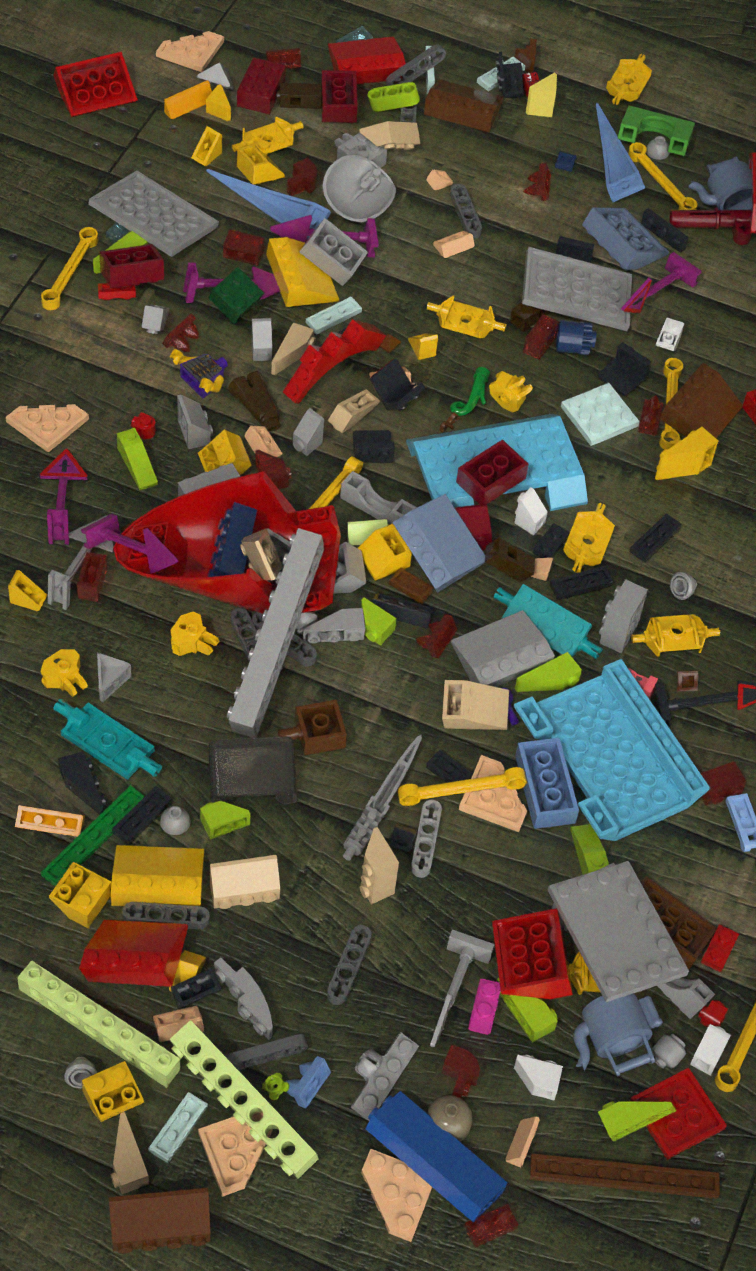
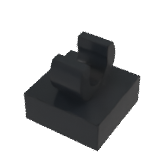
(403, 838)

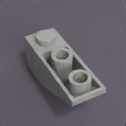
(339, 626)

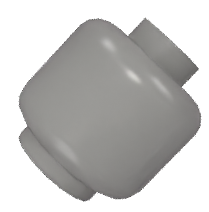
(668, 1051)

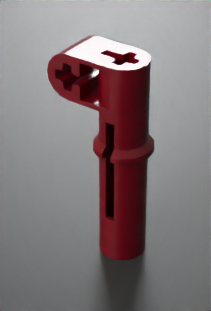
(715, 219)

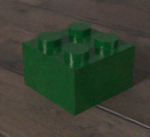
(236, 295)

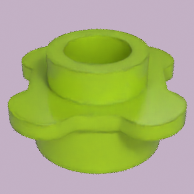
(273, 1080)

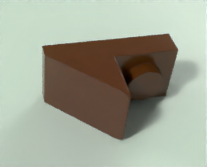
(527, 55)

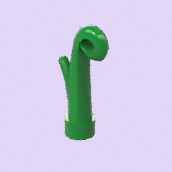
(478, 391)

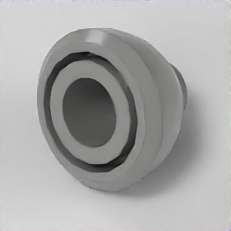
(658, 148)
(682, 585)
(305, 620)
(175, 820)
(79, 1070)

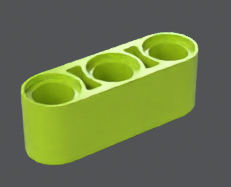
(393, 96)

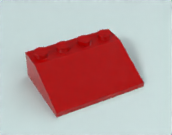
(369, 58)
(95, 84)
(134, 953)
(532, 955)

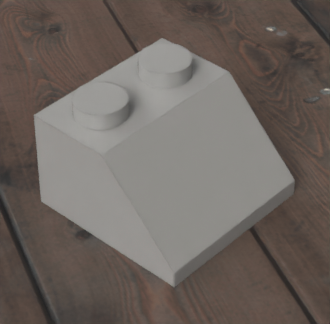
(193, 422)
(350, 569)

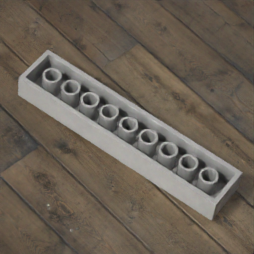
(276, 633)

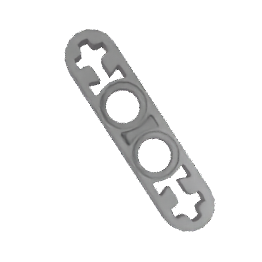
(426, 838)

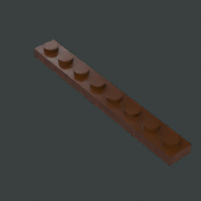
(624, 1176)

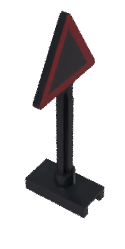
(744, 695)

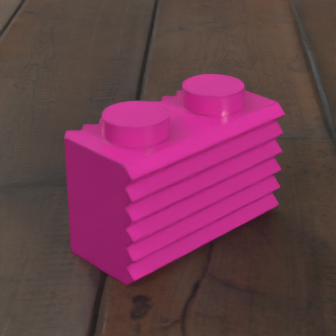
(484, 1006)

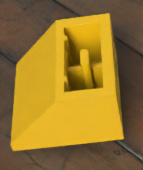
(257, 165)
(224, 450)
(385, 552)
(81, 894)
(111, 1091)

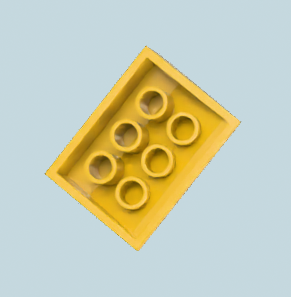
(297, 276)
(157, 875)

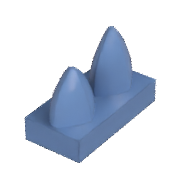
(313, 1077)

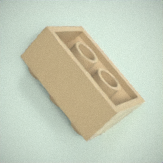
(393, 135)
(379, 869)
(244, 882)

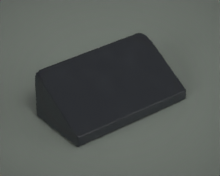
(195, 988)

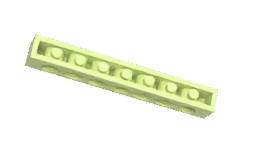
(99, 1023)
(191, 1036)

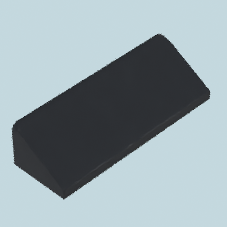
(404, 610)

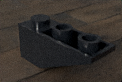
(78, 779)

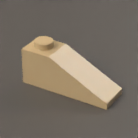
(292, 347)
(352, 410)
(128, 1164)

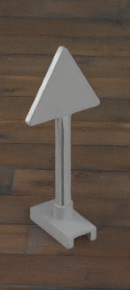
(60, 583)
(469, 949)

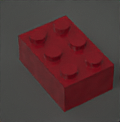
(260, 85)
(339, 96)
(131, 265)
(492, 473)

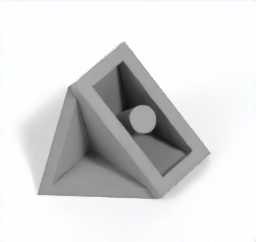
(217, 75)
(111, 675)

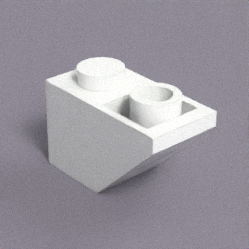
(670, 334)
(530, 512)
(710, 1049)
(539, 1076)

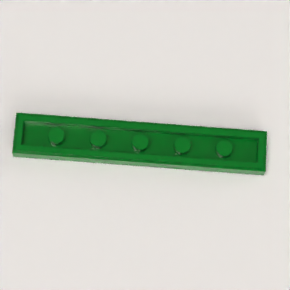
(93, 836)

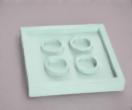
(599, 414)

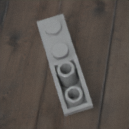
(251, 999)

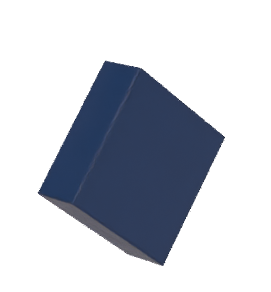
(565, 161)

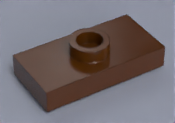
(411, 585)

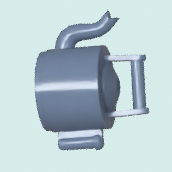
(729, 185)
(616, 1030)

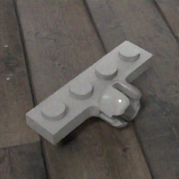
(381, 1073)

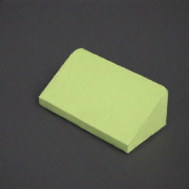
(360, 530)

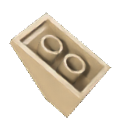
(262, 554)

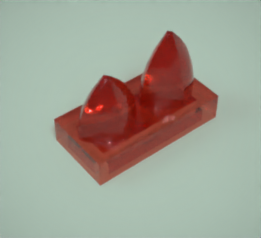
(287, 57)
(542, 186)
(176, 338)
(650, 416)
(441, 635)
(491, 1225)

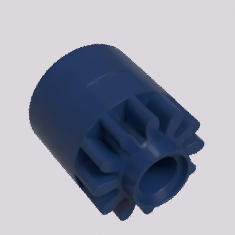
(575, 337)

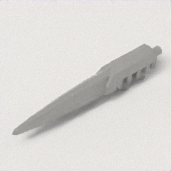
(378, 805)

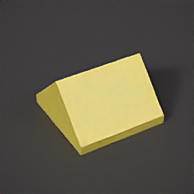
(542, 97)

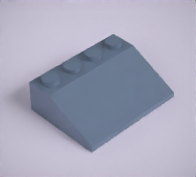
(624, 237)
(440, 542)

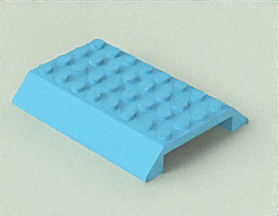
(538, 440)
(617, 752)

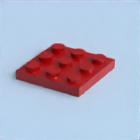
(694, 1115)

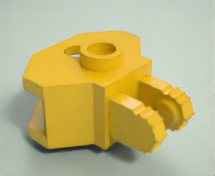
(510, 389)
(189, 636)
(64, 672)

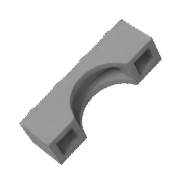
(360, 494)
(687, 994)

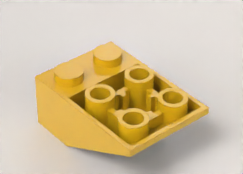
(687, 455)

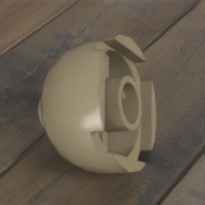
(452, 1115)

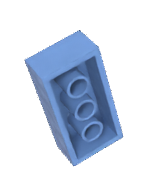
(548, 783)

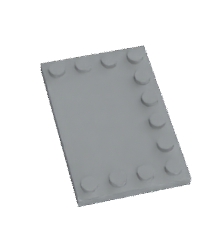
(153, 213)
(576, 288)
(617, 931)

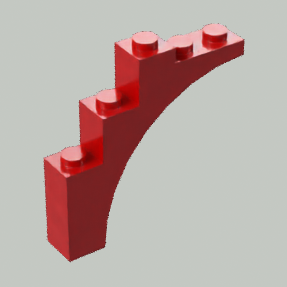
(337, 347)

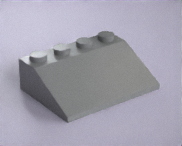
(502, 650)

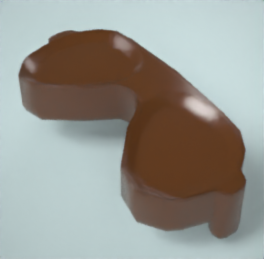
(445, 424)

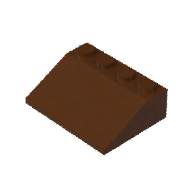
(462, 105)
(703, 403)
(685, 927)
(160, 1220)

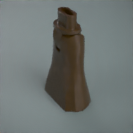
(256, 399)

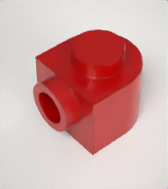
(144, 425)
(713, 1014)

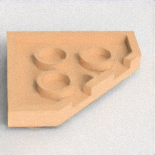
(191, 50)
(47, 424)
(494, 804)
(231, 1152)
(396, 1192)

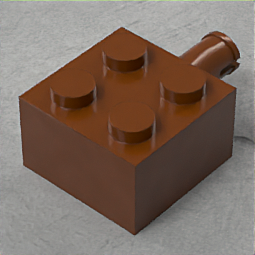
(317, 727)

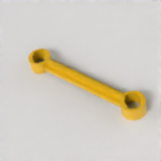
(659, 176)
(69, 268)
(672, 389)
(334, 488)
(412, 794)
(738, 1054)

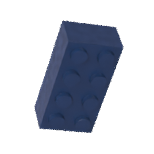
(235, 525)

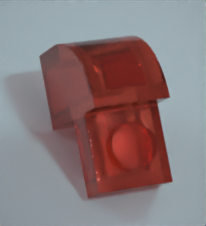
(303, 177)
(463, 1067)

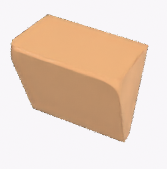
(439, 179)
(542, 568)

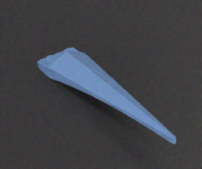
(620, 171)
(275, 204)

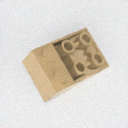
(474, 706)

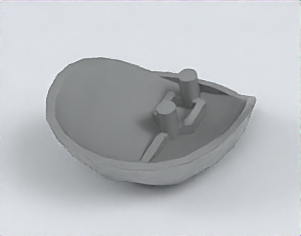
(358, 188)

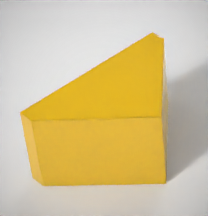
(218, 104)
(208, 147)
(424, 345)
(25, 592)
(188, 966)

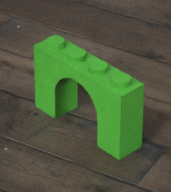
(640, 120)

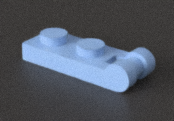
(743, 819)

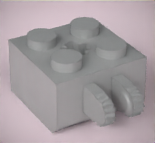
(360, 146)

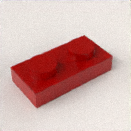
(107, 293)
(720, 948)

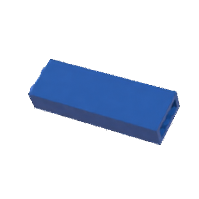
(436, 1156)

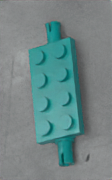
(559, 626)
(107, 740)

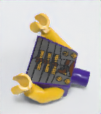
(201, 372)

